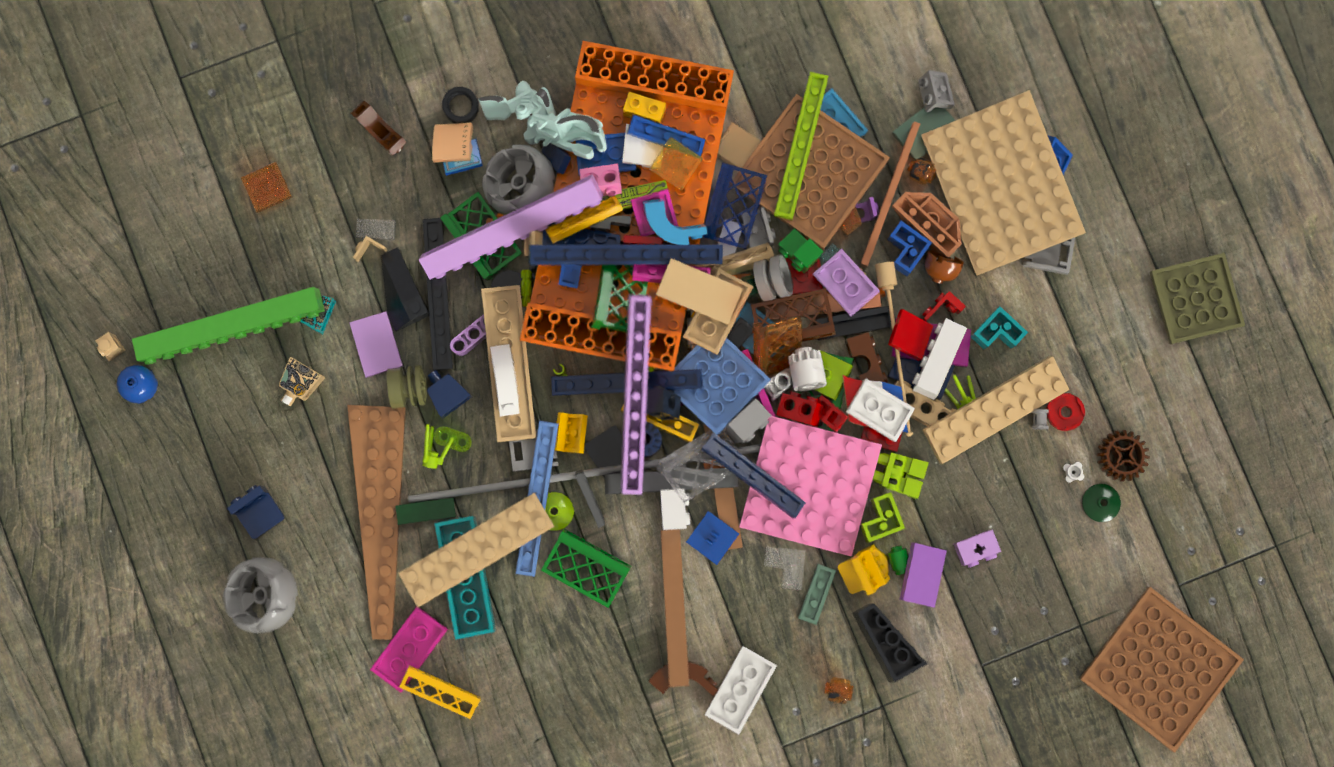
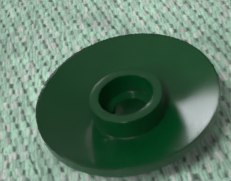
(1092, 506)

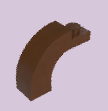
(378, 128)
(696, 672)

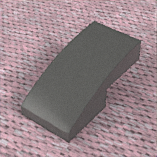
(605, 224)

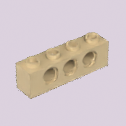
(918, 399)

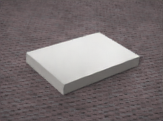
(880, 410)

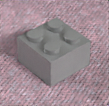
(747, 422)

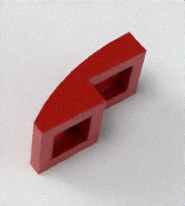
(831, 414)

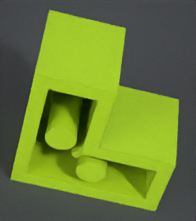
(887, 520)

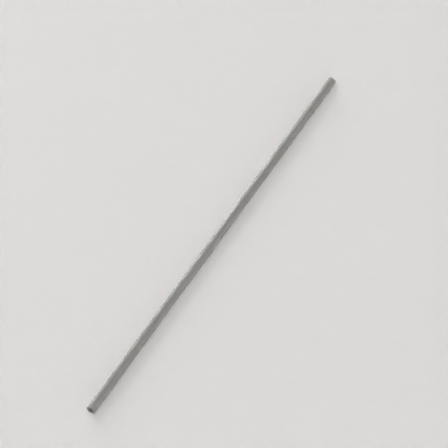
(554, 478)

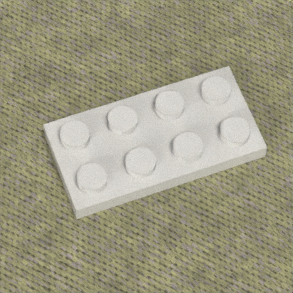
(740, 690)

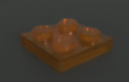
(266, 187)

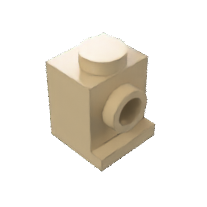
(109, 346)

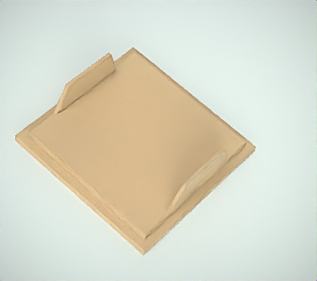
(737, 146)

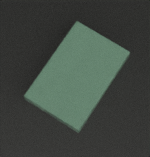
(928, 122)

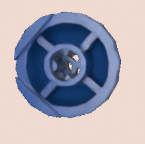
(143, 388)

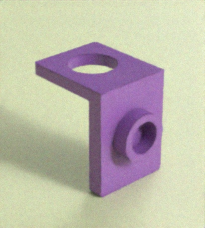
(870, 209)

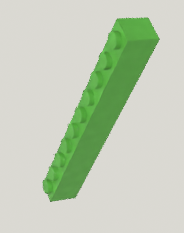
(228, 325)

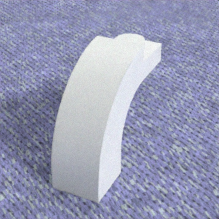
(505, 380)

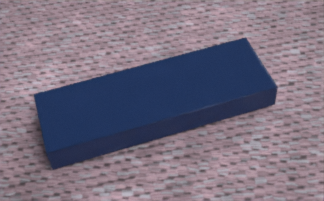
(557, 156)

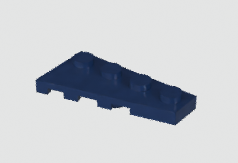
(584, 237)

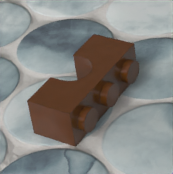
(863, 347)

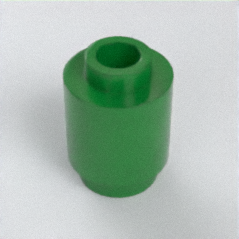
(898, 558)

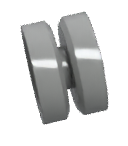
(773, 278)

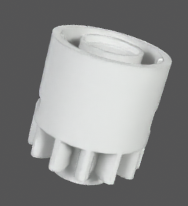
(807, 369)

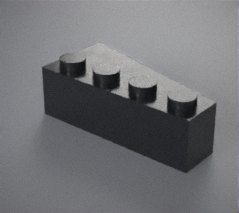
(888, 645)

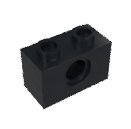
(663, 403)

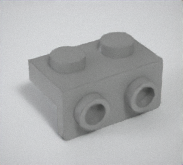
(761, 230)

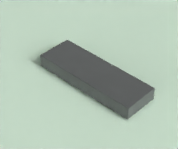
(590, 498)

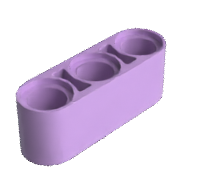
(464, 337)

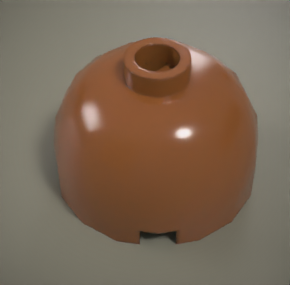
(941, 267)

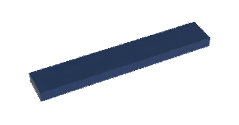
(753, 475)

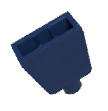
(446, 393)

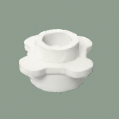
(1077, 467)

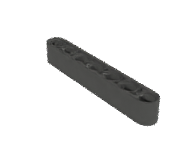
(655, 482)

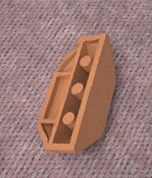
(930, 219)

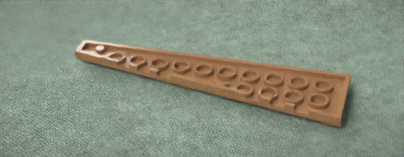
(378, 466)

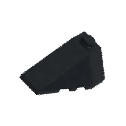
(402, 296)

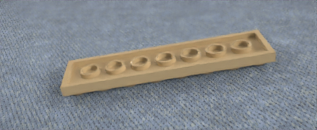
(504, 326)
(995, 409)
(476, 550)

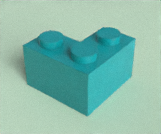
(999, 325)

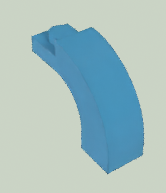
(656, 217)

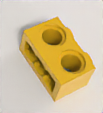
(644, 107)

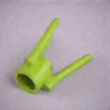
(966, 399)
(431, 457)

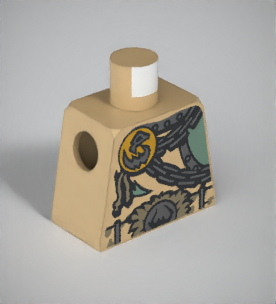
(299, 381)

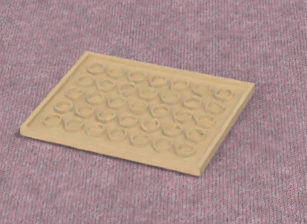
(1003, 183)

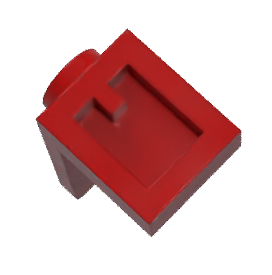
(953, 305)

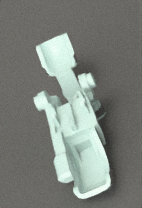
(544, 123)

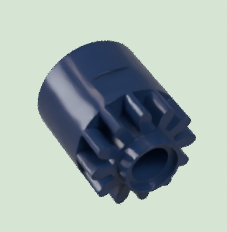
(656, 440)

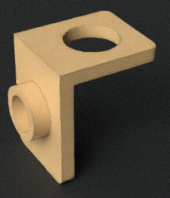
(362, 246)

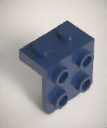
(256, 511)

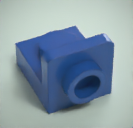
(570, 275)

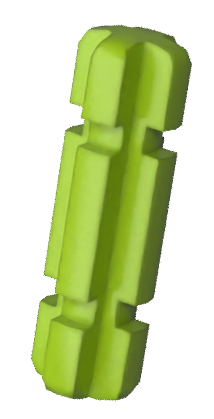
(526, 285)

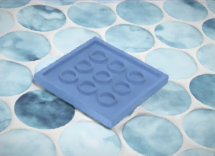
(728, 384)

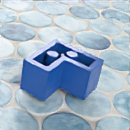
(912, 246)

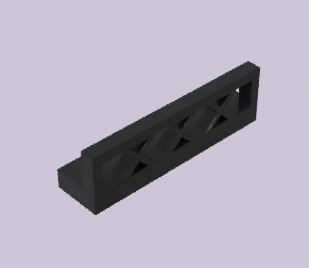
(859, 322)

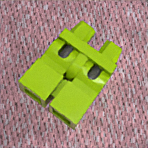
(908, 485)

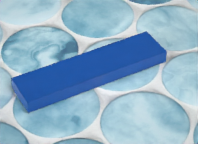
(660, 133)

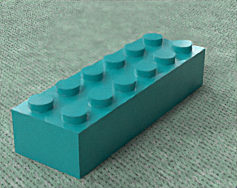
(470, 599)

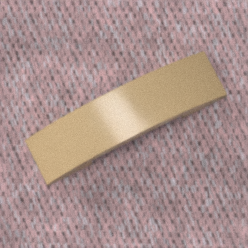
(534, 238)

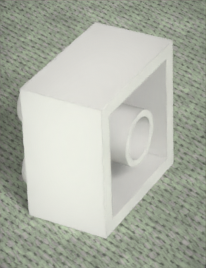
(674, 511)

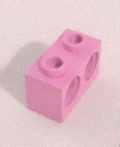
(603, 175)

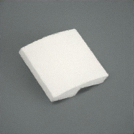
(639, 151)

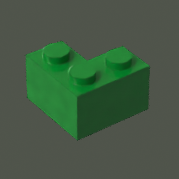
(800, 251)

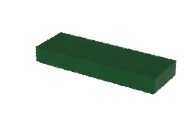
(425, 511)

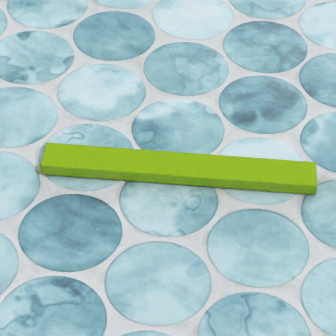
(801, 146)

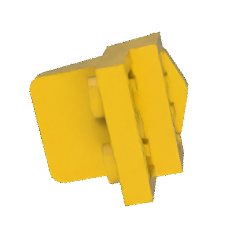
(865, 570)

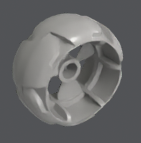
(522, 159)
(278, 597)

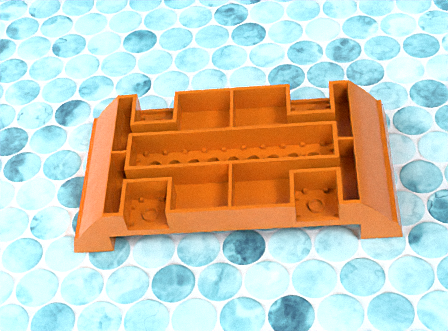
(695, 104)

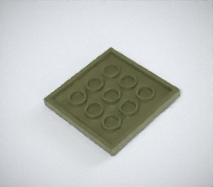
(1197, 298)

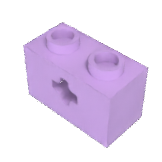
(966, 548)

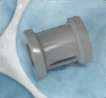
(1040, 419)

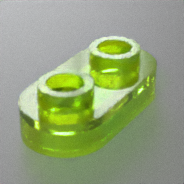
(457, 435)

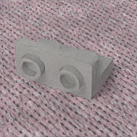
(936, 90)

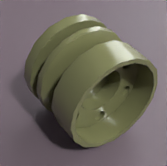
(407, 386)

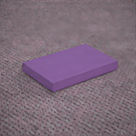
(923, 574)

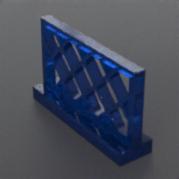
(718, 200)

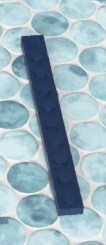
(624, 254)

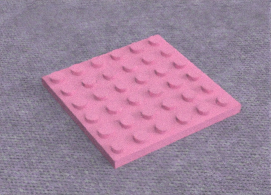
(824, 471)

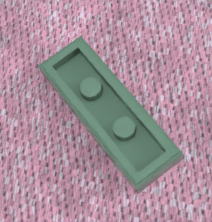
(816, 594)

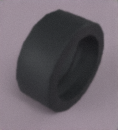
(453, 93)

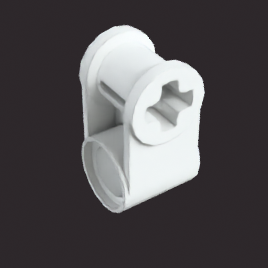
(778, 384)

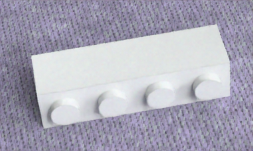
(939, 359)

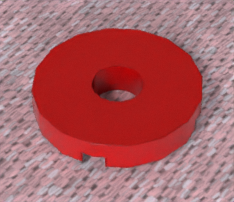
(1076, 408)

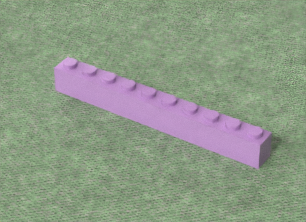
(511, 227)
(635, 393)

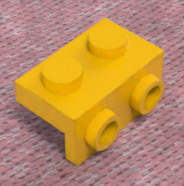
(571, 432)

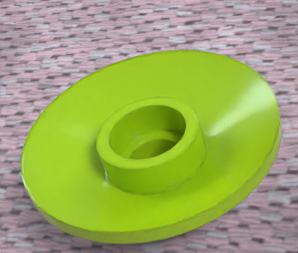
(565, 510)

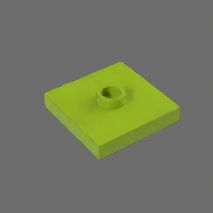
(833, 369)

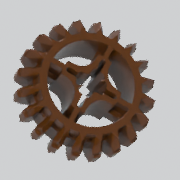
(1116, 450)

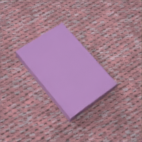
(846, 282)
(376, 344)

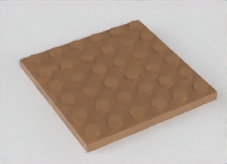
(835, 176)
(1161, 669)

